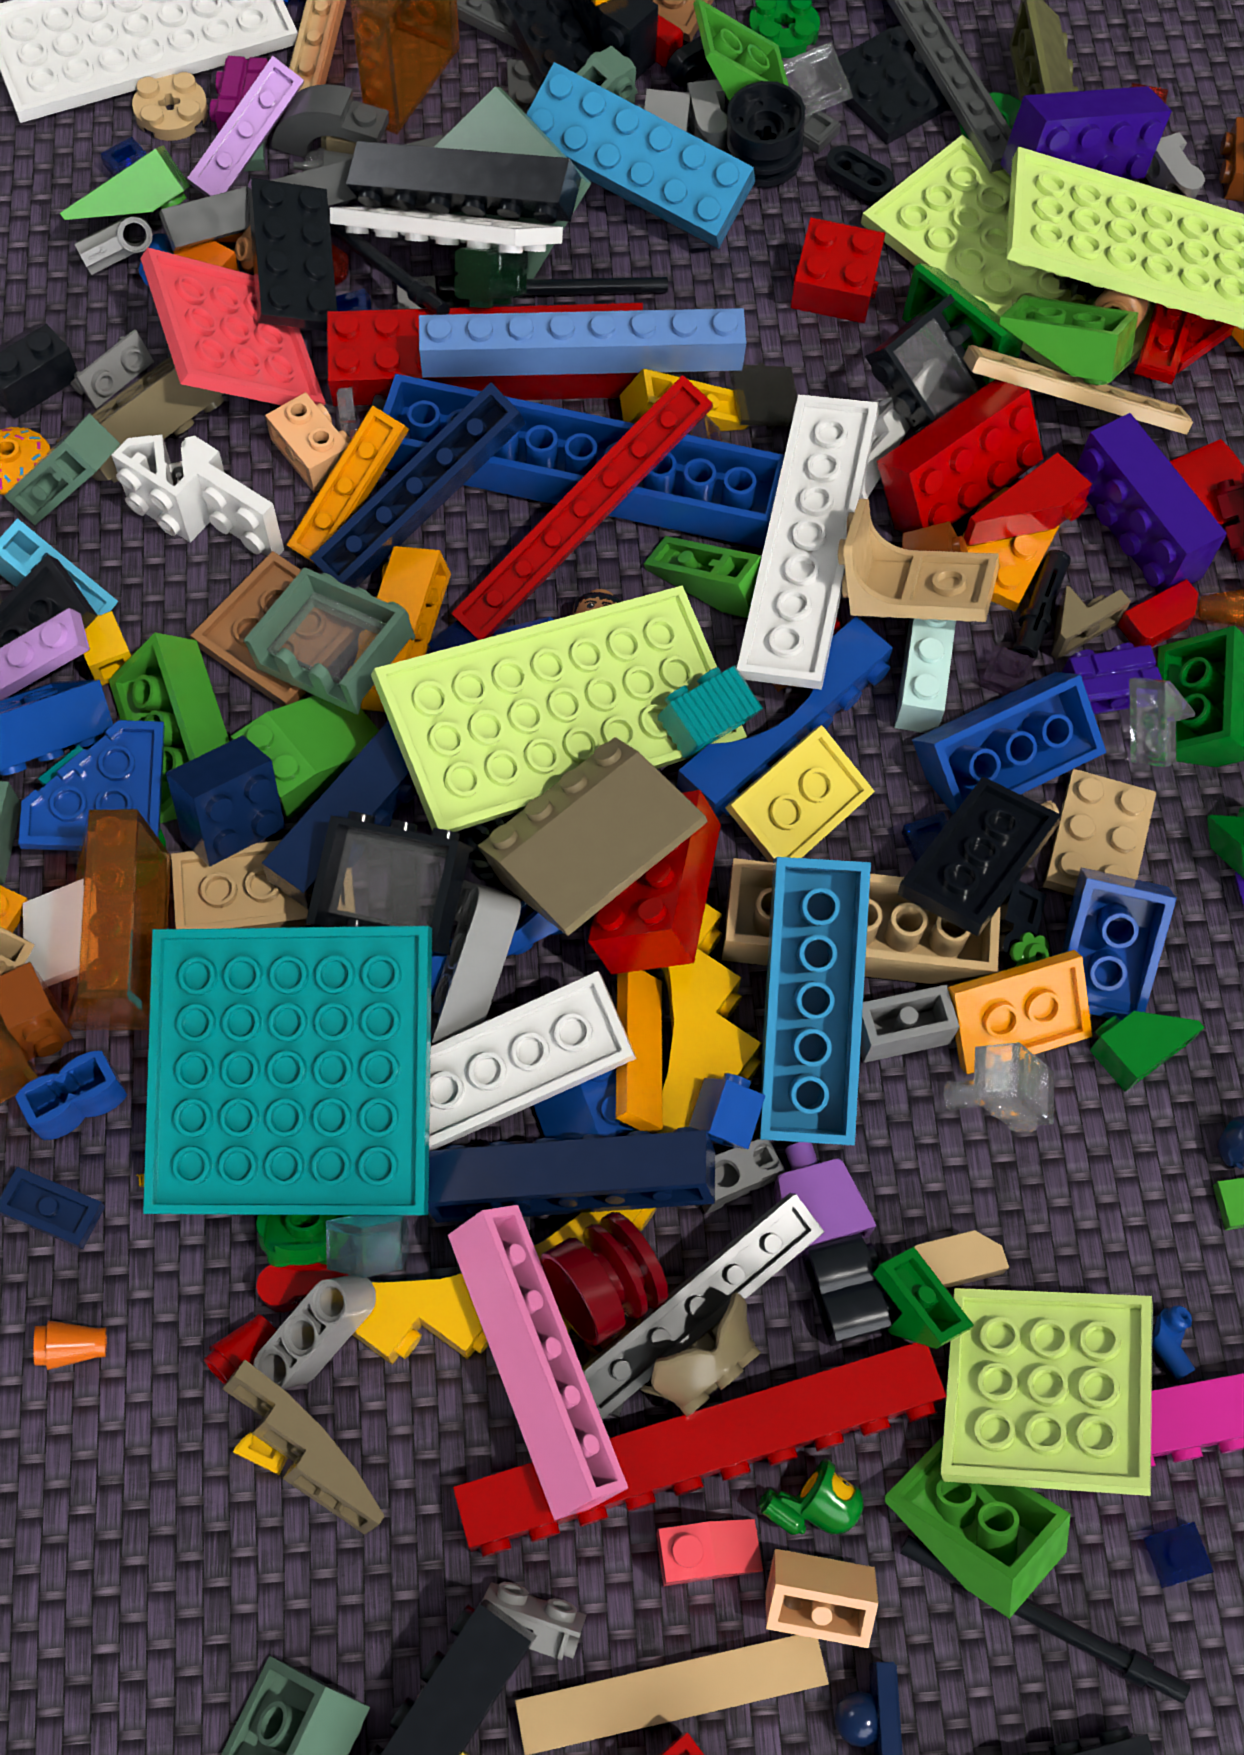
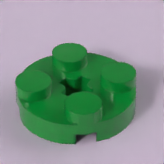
(798, 14)
(289, 1243)

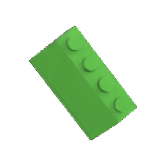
(171, 686)

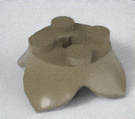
(708, 1363)

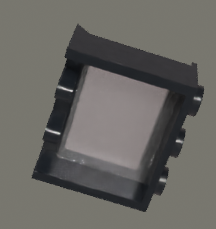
(926, 366)
(389, 877)

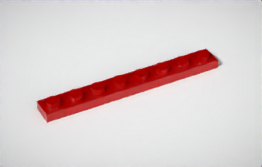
(583, 509)

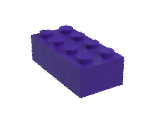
(1092, 128)
(1148, 505)

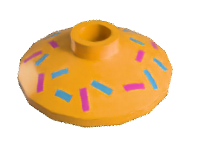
(26, 451)

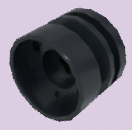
(767, 131)

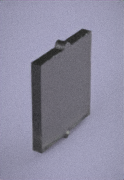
(764, 395)

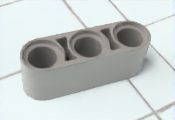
(316, 1330)

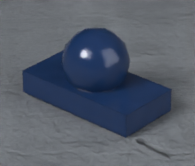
(873, 1717)

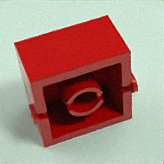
(837, 270)

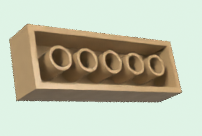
(901, 936)

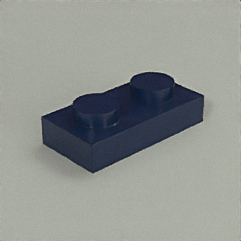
(50, 1207)

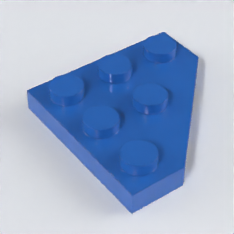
(113, 774)

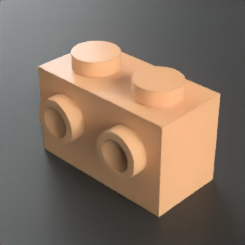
(307, 439)
(821, 1598)

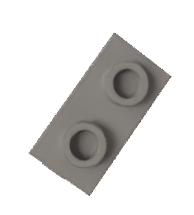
(113, 369)
(552, 1621)

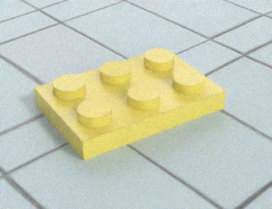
(800, 797)

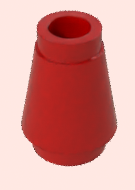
(238, 1346)

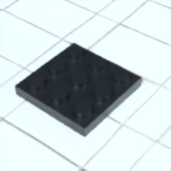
(891, 85)

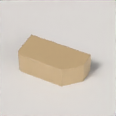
(964, 1258)

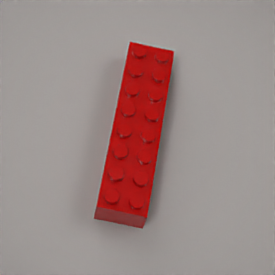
(376, 344)

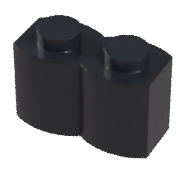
(847, 1290)

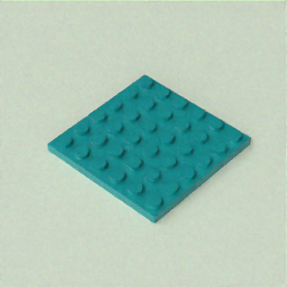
(289, 1071)

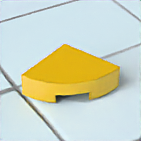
(260, 1453)

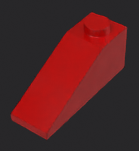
(1033, 504)

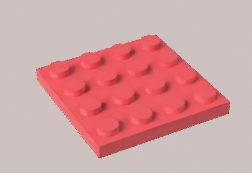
(216, 332)

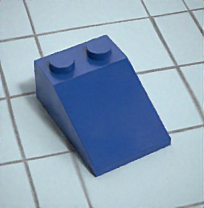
(1120, 935)

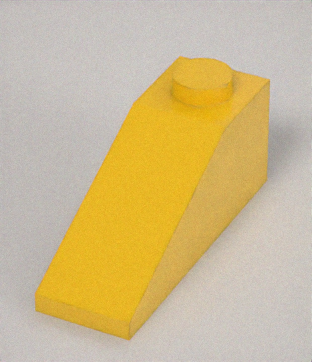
(651, 385)

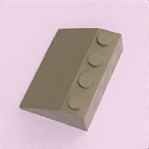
(591, 835)

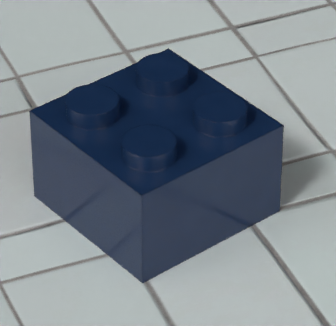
(226, 800)

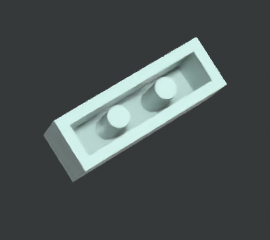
(925, 674)

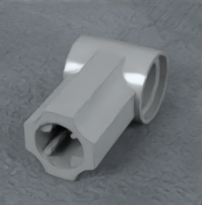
(110, 246)

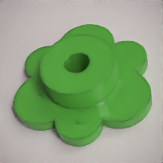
(1029, 949)

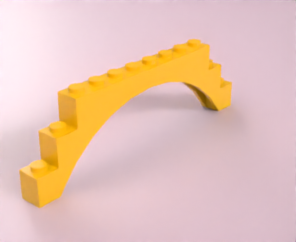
(700, 1048)

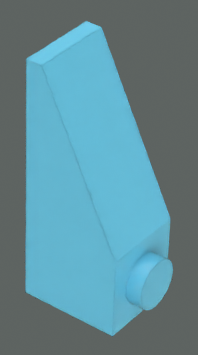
(24, 549)

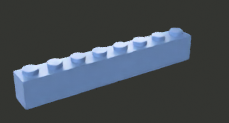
(581, 342)

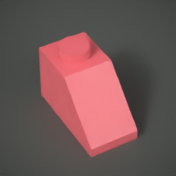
(708, 1551)

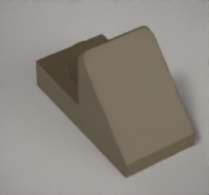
(1081, 623)

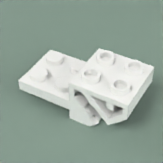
(197, 498)

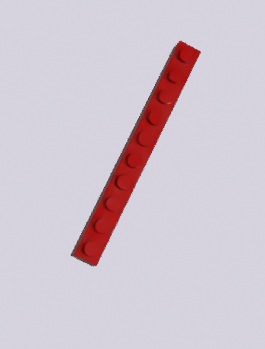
(716, 1441)

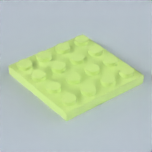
(1051, 1392)

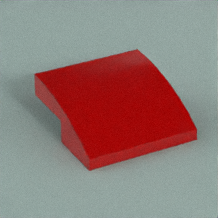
(1205, 469)

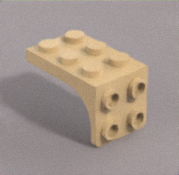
(912, 583)

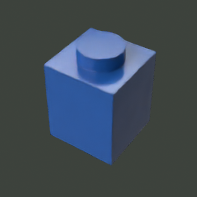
(728, 1110)

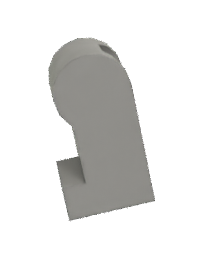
(707, 112)
(1172, 169)
(742, 1171)

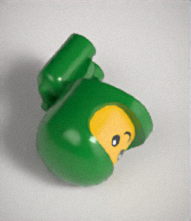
(824, 1501)

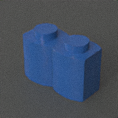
(62, 1101)

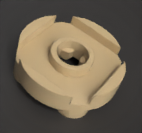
(177, 90)

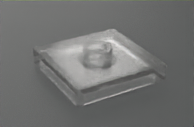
(818, 78)

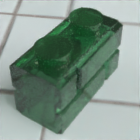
(489, 276)

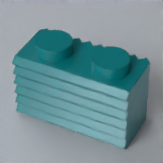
(709, 710)

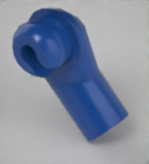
(1167, 1340)

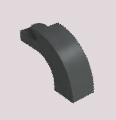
(327, 112)

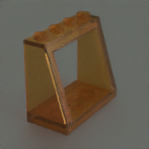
(402, 51)
(121, 904)

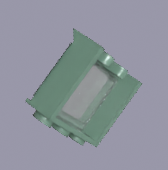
(328, 638)

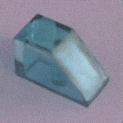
(367, 1244)

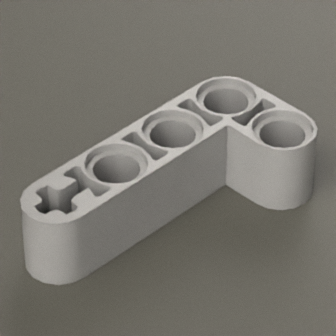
(475, 960)

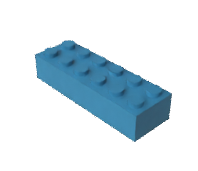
(642, 156)
(814, 1000)

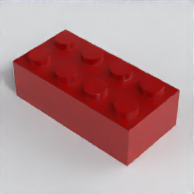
(961, 458)
(662, 912)

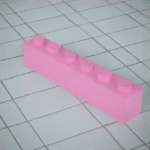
(537, 1362)

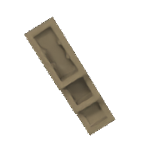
(318, 1463)

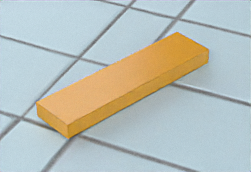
(349, 481)
(641, 1079)

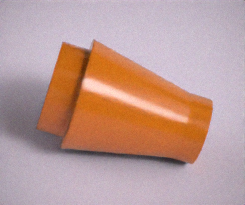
(67, 1344)

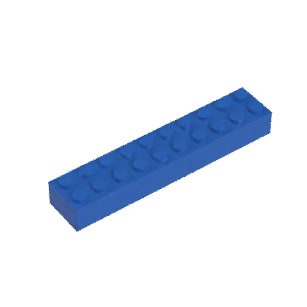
(695, 489)

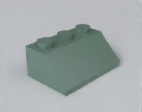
(295, 1716)

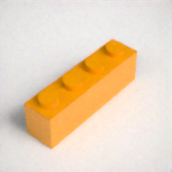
(417, 583)

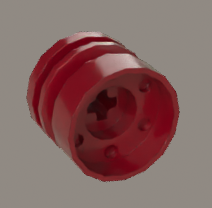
(604, 1278)

